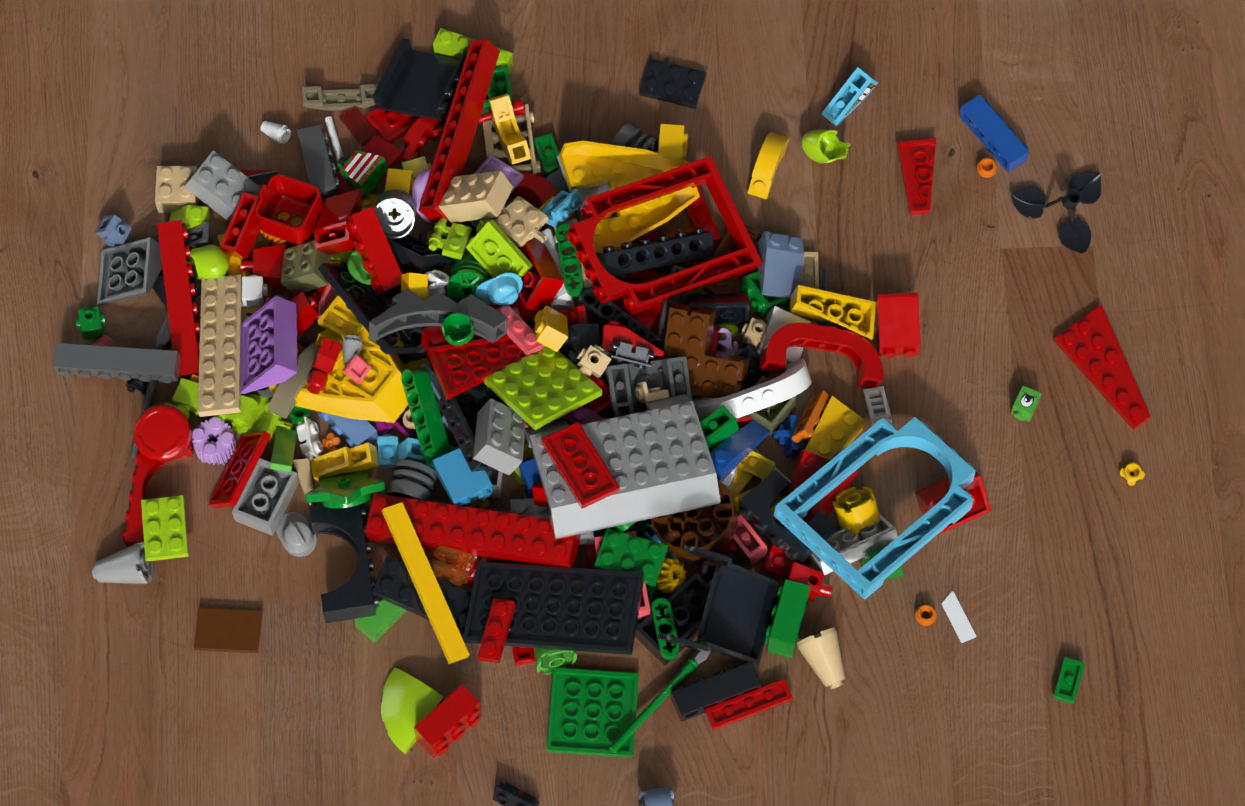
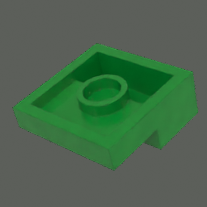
(759, 302)

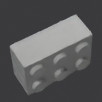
(220, 185)
(499, 437)
(265, 497)

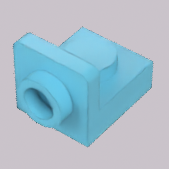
(387, 450)

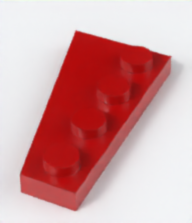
(917, 170)

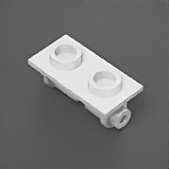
(308, 432)

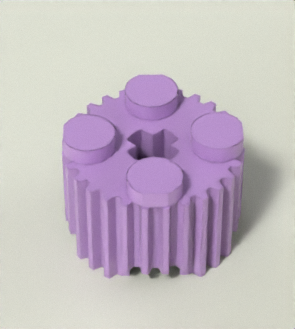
(211, 432)

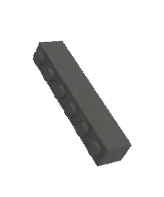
(116, 362)

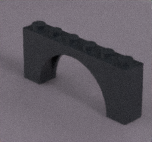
(354, 597)

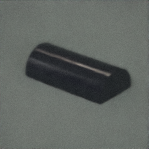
(416, 255)

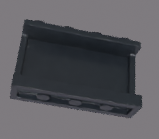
(462, 419)

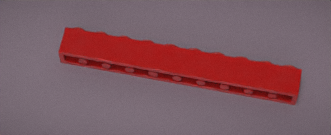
(460, 125)

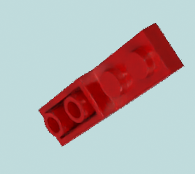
(418, 136)

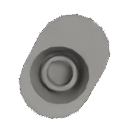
(296, 534)

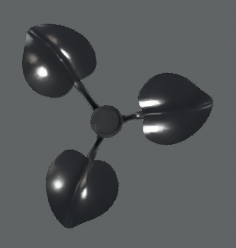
(1081, 188)

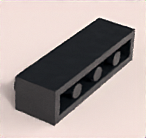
(705, 693)

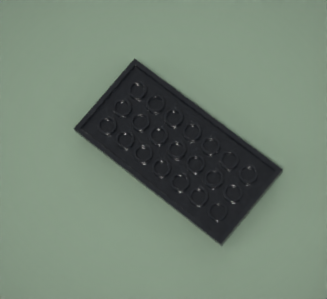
(559, 606)

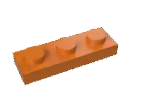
(810, 417)

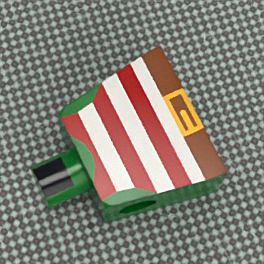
(363, 170)

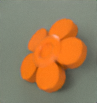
(330, 443)

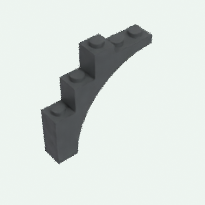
(412, 311)

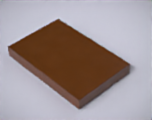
(228, 630)

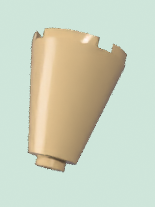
(824, 657)

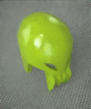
(824, 146)
(210, 262)

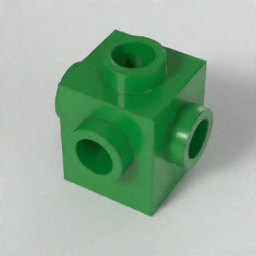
(91, 322)

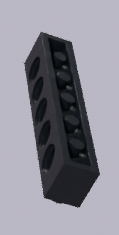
(701, 248)

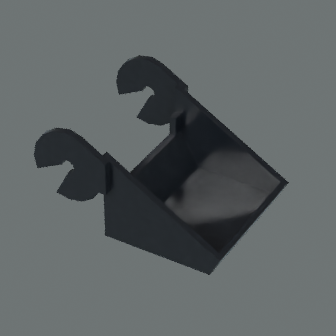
(735, 610)

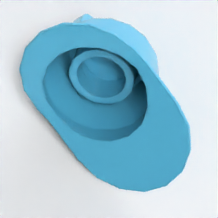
(500, 290)

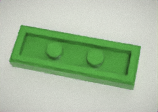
(283, 449)

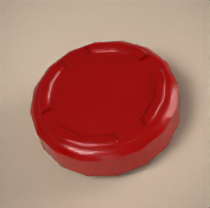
(162, 433)

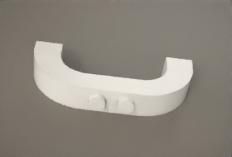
(761, 396)

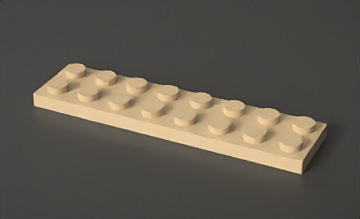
(220, 346)

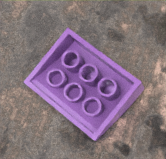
(269, 345)

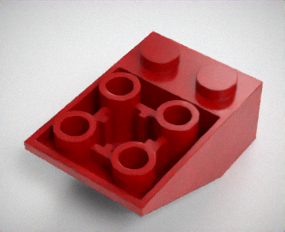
(331, 230)

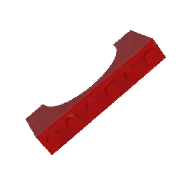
(140, 479)

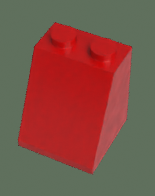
(897, 325)

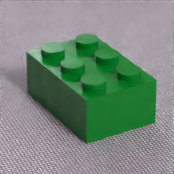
(787, 618)

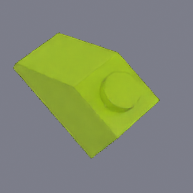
(191, 215)

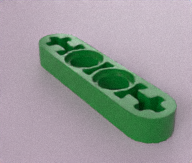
(567, 260)

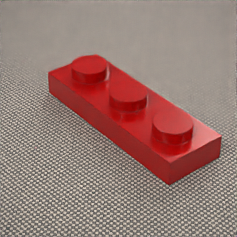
(496, 630)

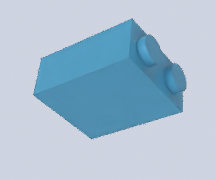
(458, 480)

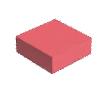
(356, 369)

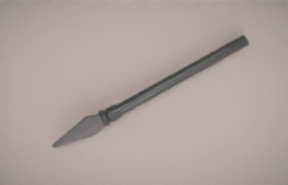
(162, 340)

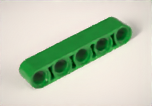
(425, 414)

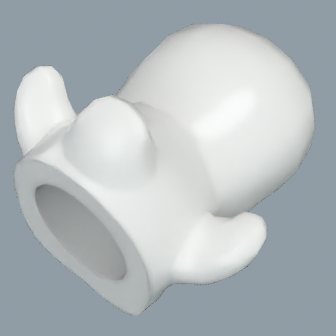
(437, 282)

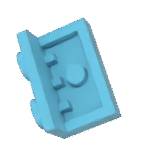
(562, 207)

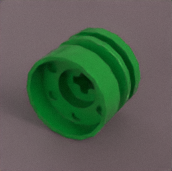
(465, 278)

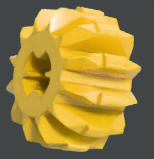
(671, 576)

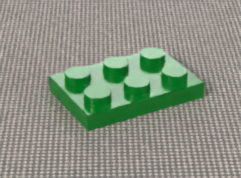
(631, 553)

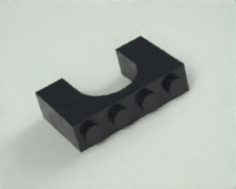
(757, 507)

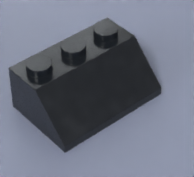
(730, 307)

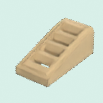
(304, 472)

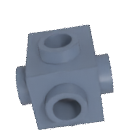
(113, 230)

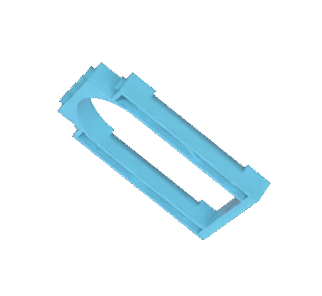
(876, 440)

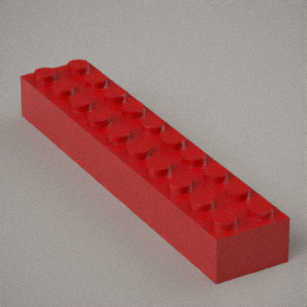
(477, 532)

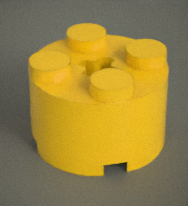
(856, 509)

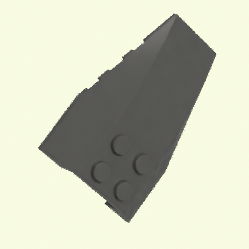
(664, 373)

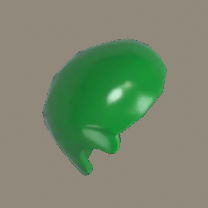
(457, 329)

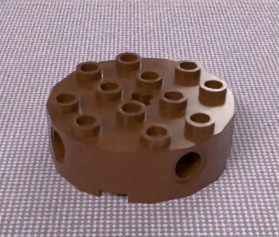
(708, 530)

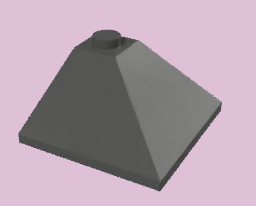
(128, 270)

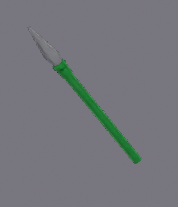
(691, 664)

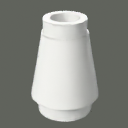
(277, 132)

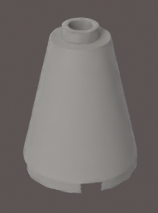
(125, 567)

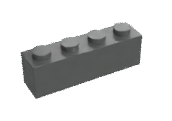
(317, 162)

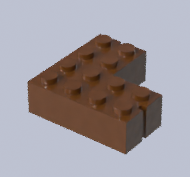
(709, 371)

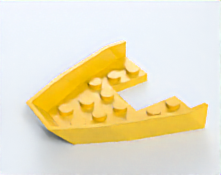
(601, 164)
(377, 396)

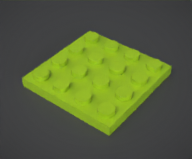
(543, 387)

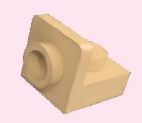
(654, 394)

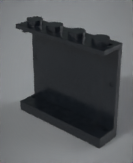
(419, 83)

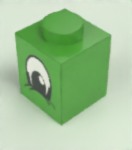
(1026, 404)

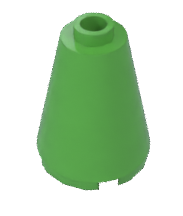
(552, 658)

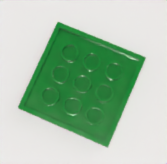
(591, 711)

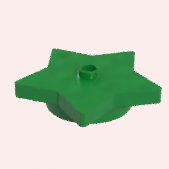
(345, 490)

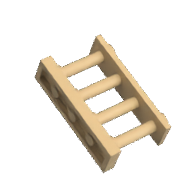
(491, 138)

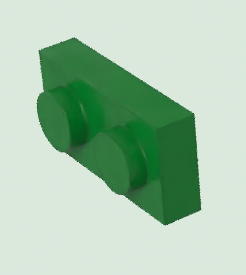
(547, 153)
(1069, 680)

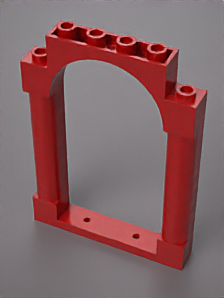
(644, 296)

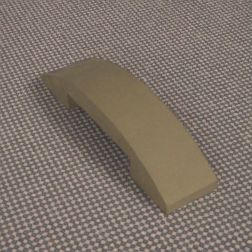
(338, 100)
(286, 392)

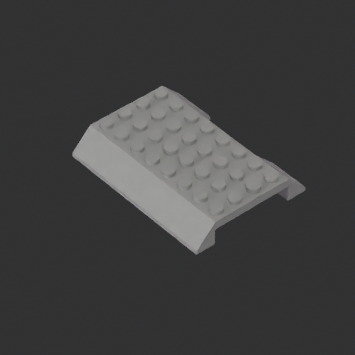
(653, 457)

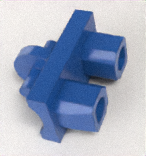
(784, 436)

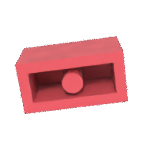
(749, 542)

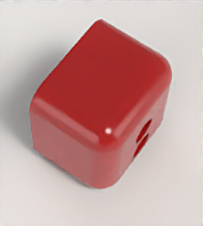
(294, 198)

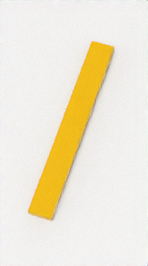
(425, 583)

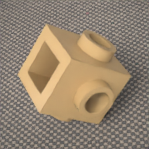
(753, 332)
(600, 359)

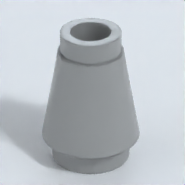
(351, 346)

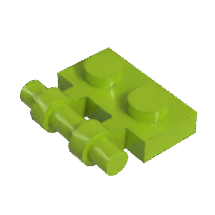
(456, 239)

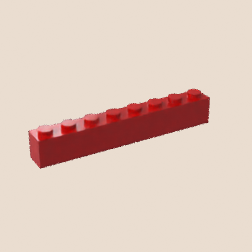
(179, 295)

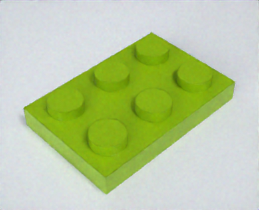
(497, 252)
(164, 528)

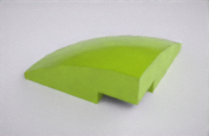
(405, 705)

